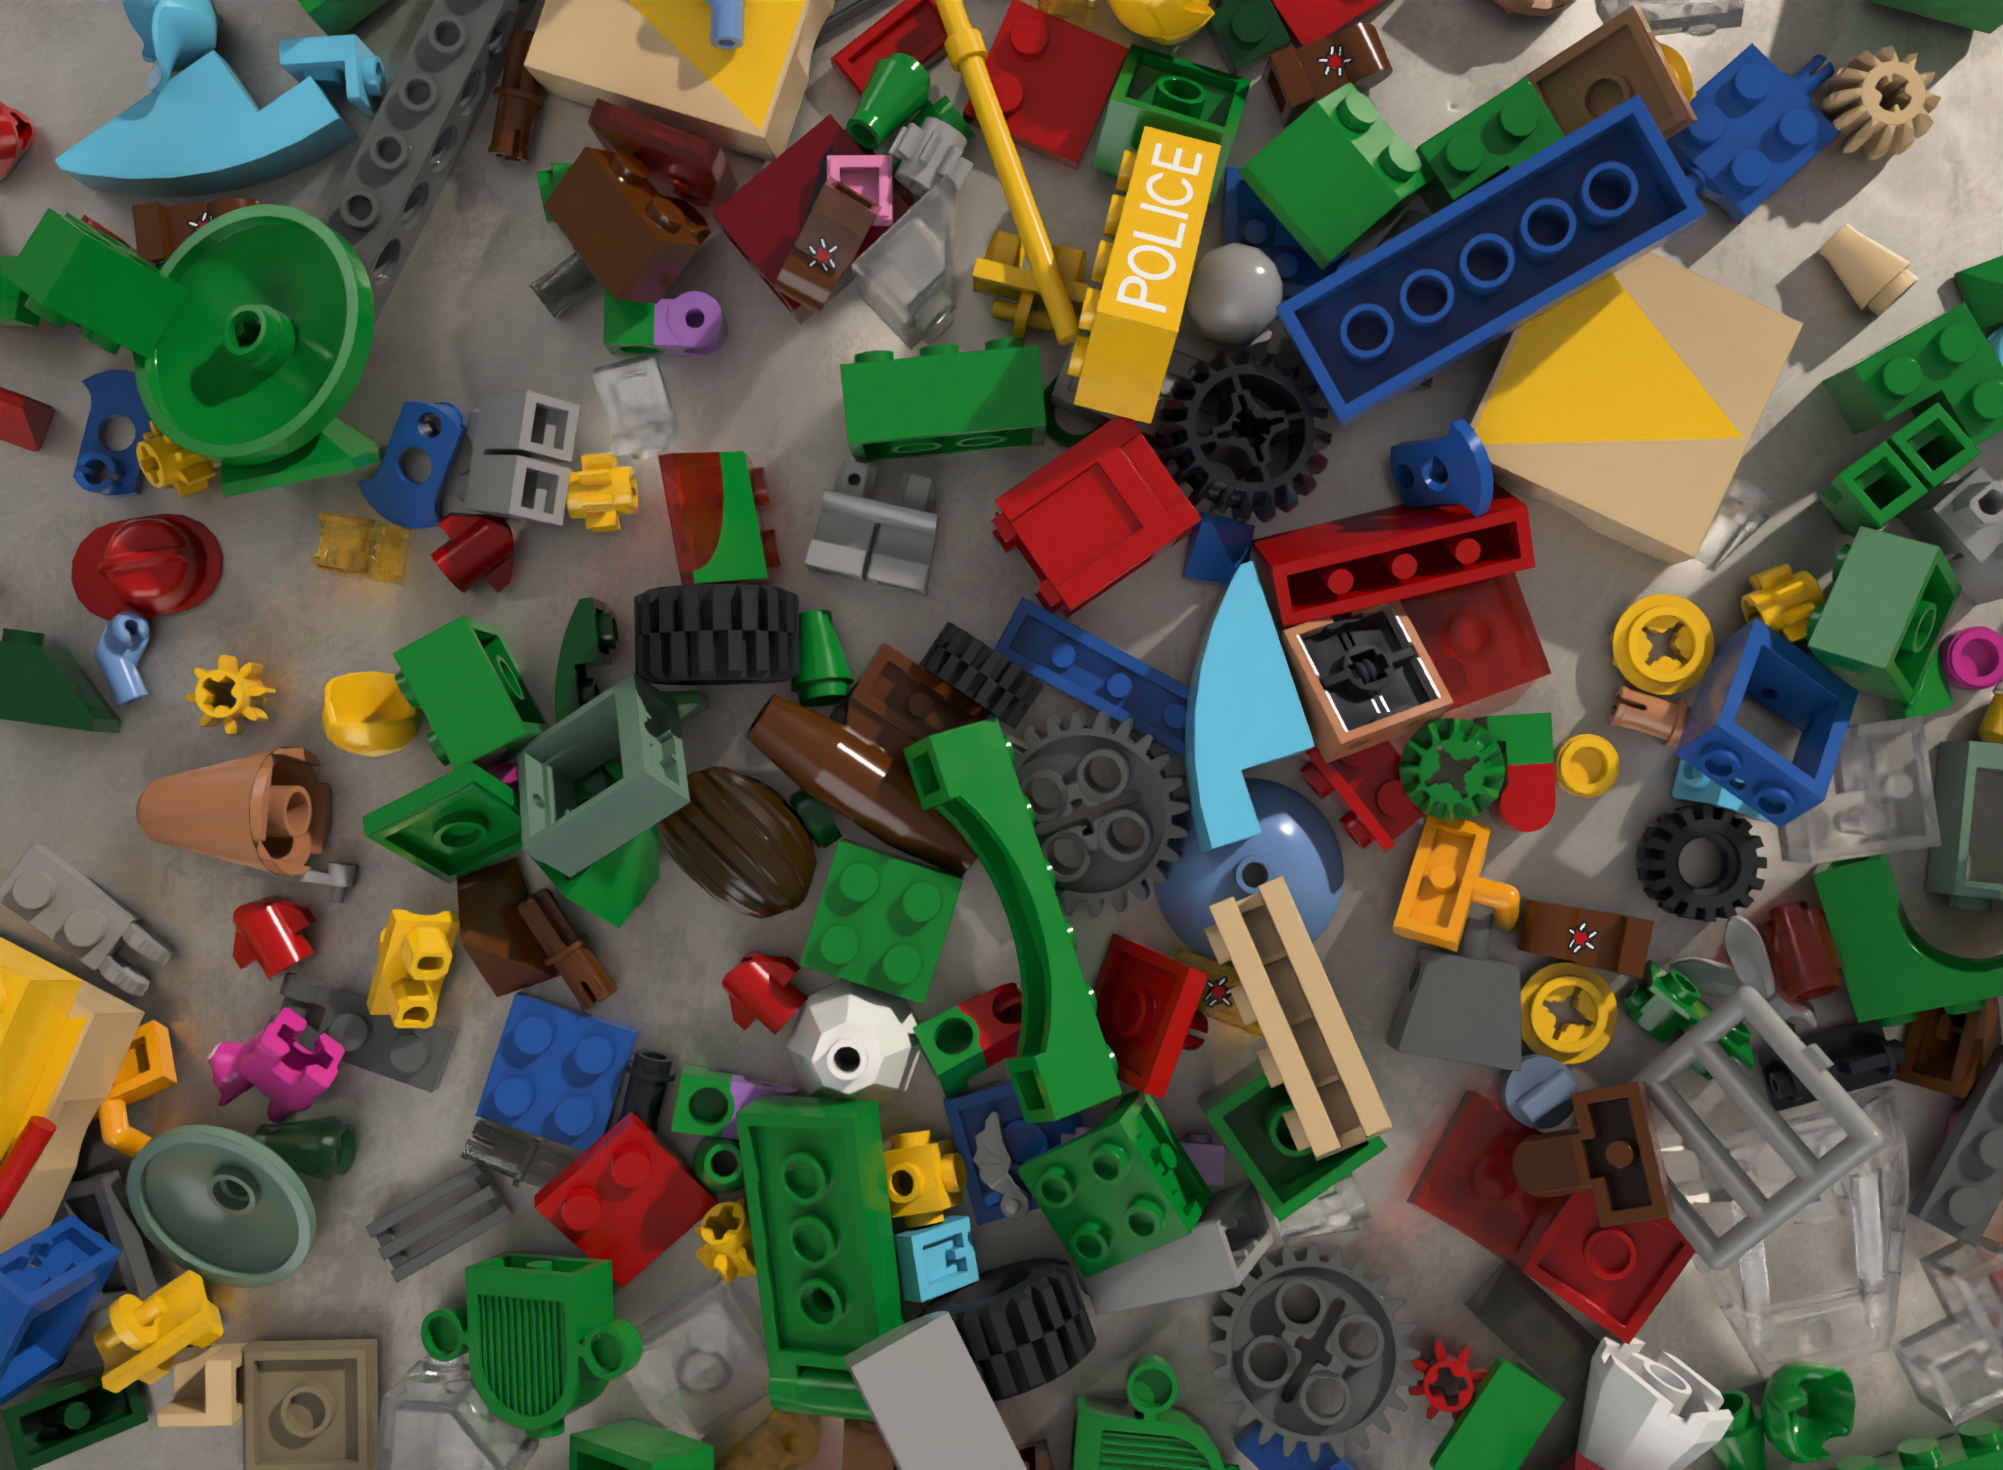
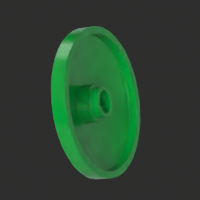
(263, 337)

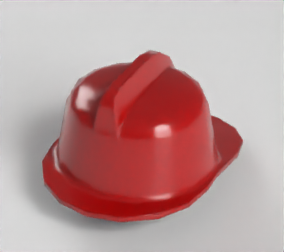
(146, 566)

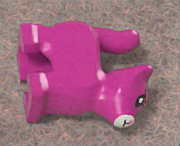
(277, 1066)

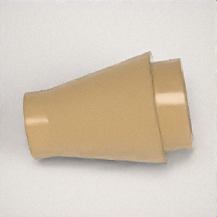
(1867, 269)

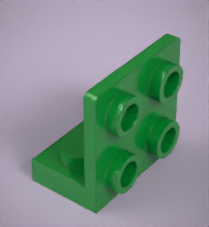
(1118, 1187)

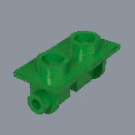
(1674, 1003)

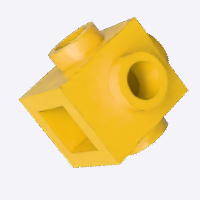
(923, 1177)

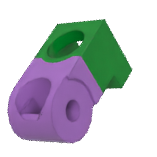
(674, 327)
(710, 1100)

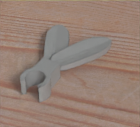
(1749, 968)

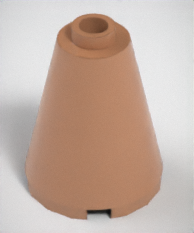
(244, 811)

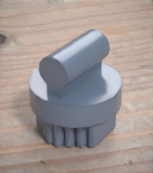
(1539, 1092)

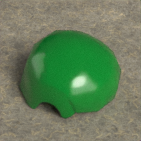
(1805, 1408)

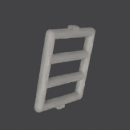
(1811, 1173)

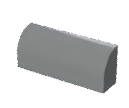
(931, 1399)

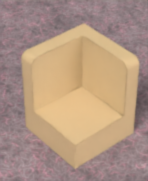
(205, 1387)

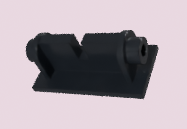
(1859, 1059)

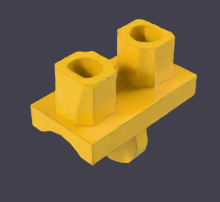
(1003, 276)
(412, 966)
(149, 1332)

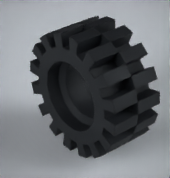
(981, 674)
(1738, 867)

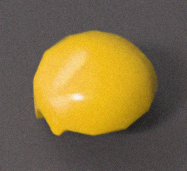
(368, 714)

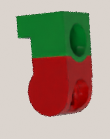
(1528, 787)
(972, 1036)

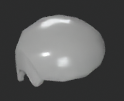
(1234, 293)

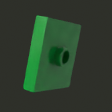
(451, 823)

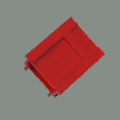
(1094, 516)

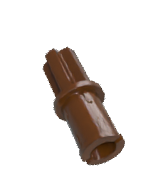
(517, 103)
(566, 948)

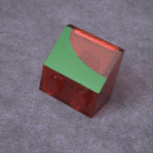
(719, 518)

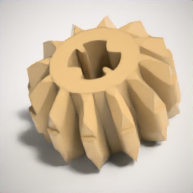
(1902, 97)

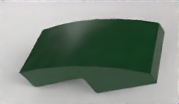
(585, 645)

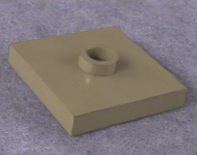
(310, 1404)

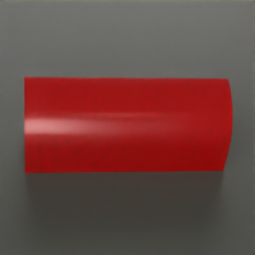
(1390, 556)

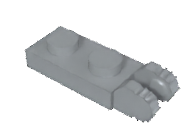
(81, 917)

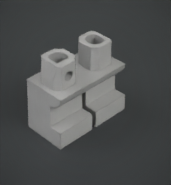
(505, 437)
(850, 524)
(1967, 524)

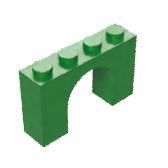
(1884, 959)

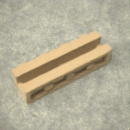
(1300, 1021)

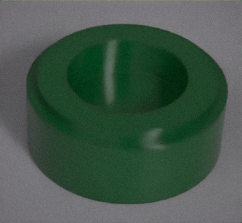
(815, 818)

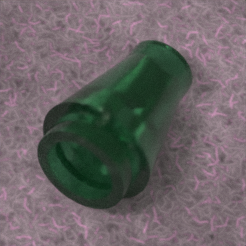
(313, 1146)

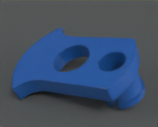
(112, 396)
(1425, 464)
(391, 490)

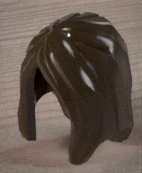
(741, 843)

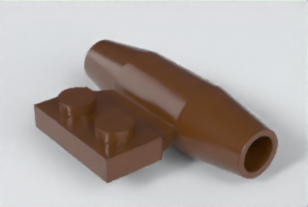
(862, 764)

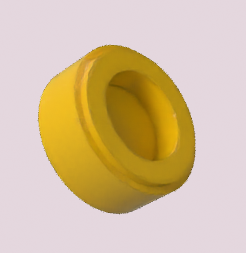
(1585, 765)

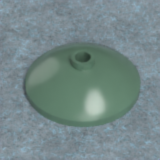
(221, 1205)

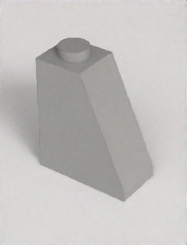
(1210, 1259)

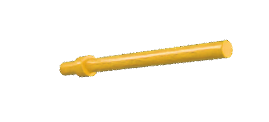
(968, 56)

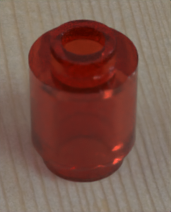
(1802, 951)

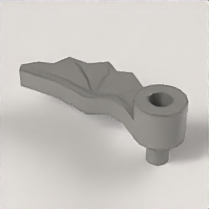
(337, 875)
(995, 1165)

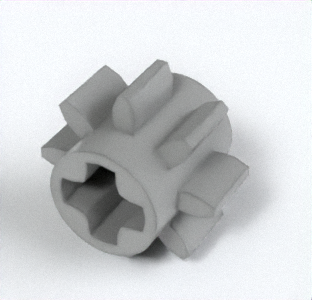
(929, 155)

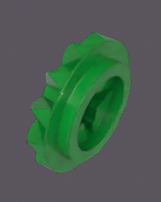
(1461, 740)

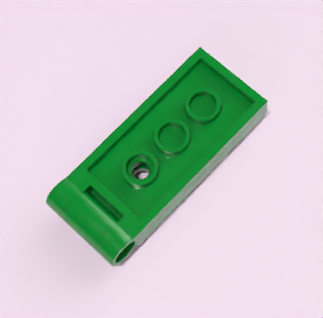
(819, 1244)

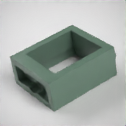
(625, 720)
(1954, 808)

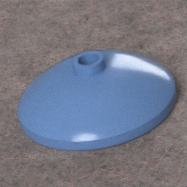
(1292, 844)

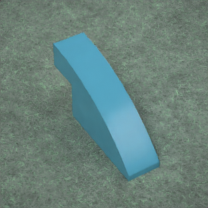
(208, 136)
(1238, 712)

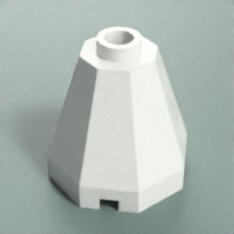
(858, 1018)
(1647, 1411)

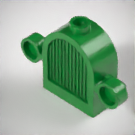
(536, 1336)
(1145, 1429)

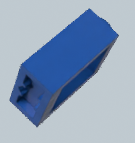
(1793, 688)
(48, 1303)

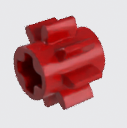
(1437, 1394)

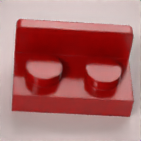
(1366, 790)

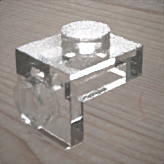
(636, 406)

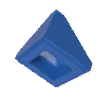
(1217, 549)

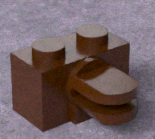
(624, 226)
(1608, 1154)

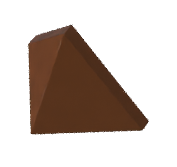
(495, 930)
(1950, 1050)

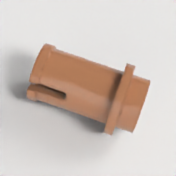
(1649, 715)

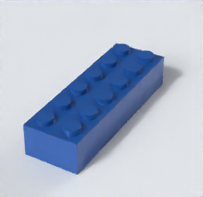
(1491, 261)

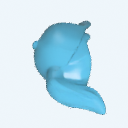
(173, 34)

